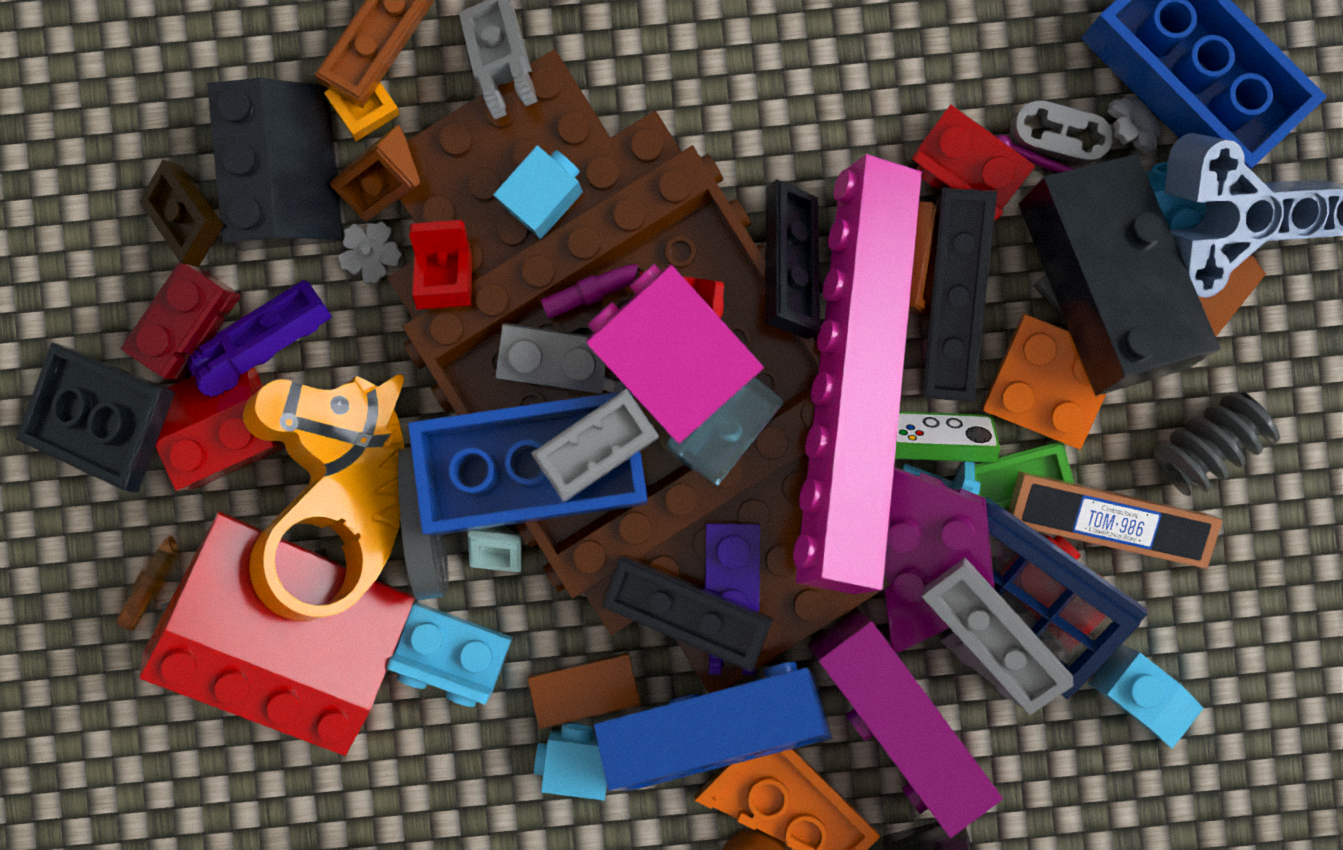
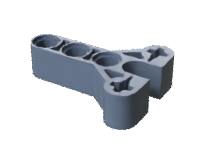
(1241, 208)

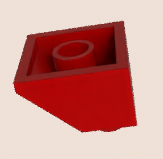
(207, 434)

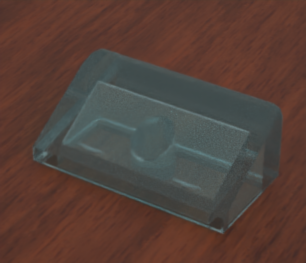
(728, 432)

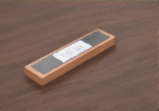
(1114, 520)

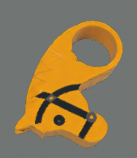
(351, 451)

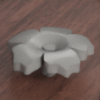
(1135, 123)
(369, 252)

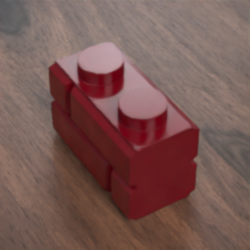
(180, 321)

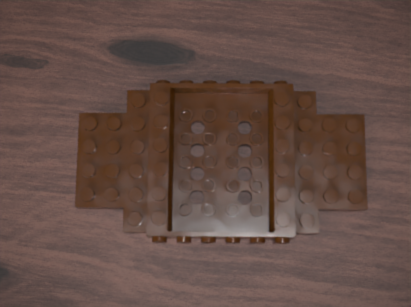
(641, 208)

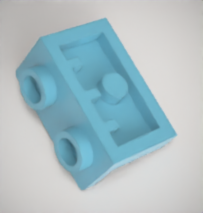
(449, 655)

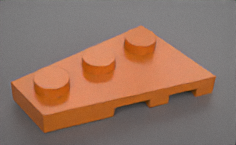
(789, 802)

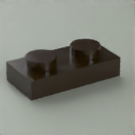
(181, 213)

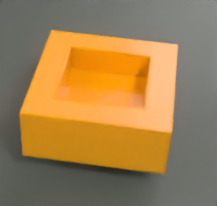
(359, 121)

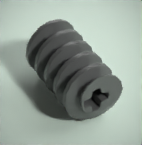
(1213, 440)

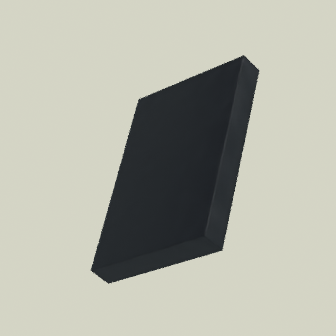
(95, 417)

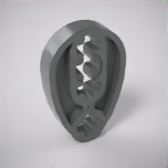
(424, 554)

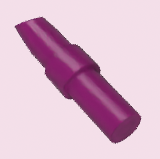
(589, 290)

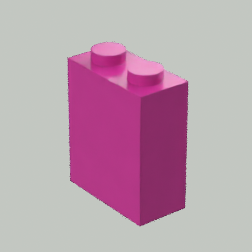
(672, 351)

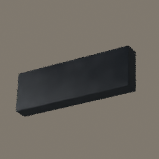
(792, 260)
(687, 612)

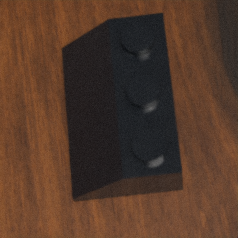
(274, 163)

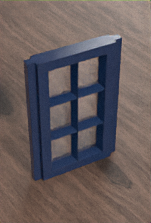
(1059, 597)

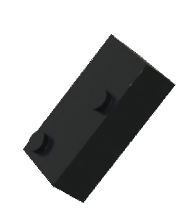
(1117, 274)

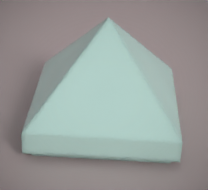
(495, 549)

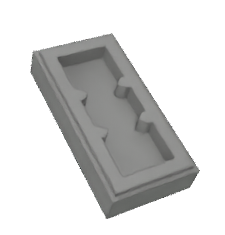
(595, 445)

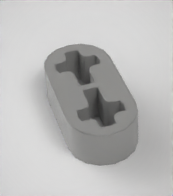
(1064, 121)

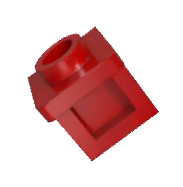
(441, 264)

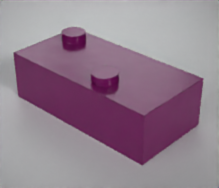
(905, 723)

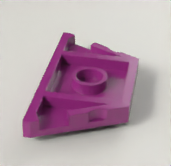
(926, 536)

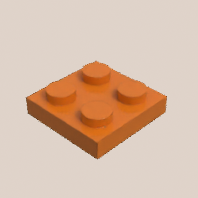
(1044, 384)

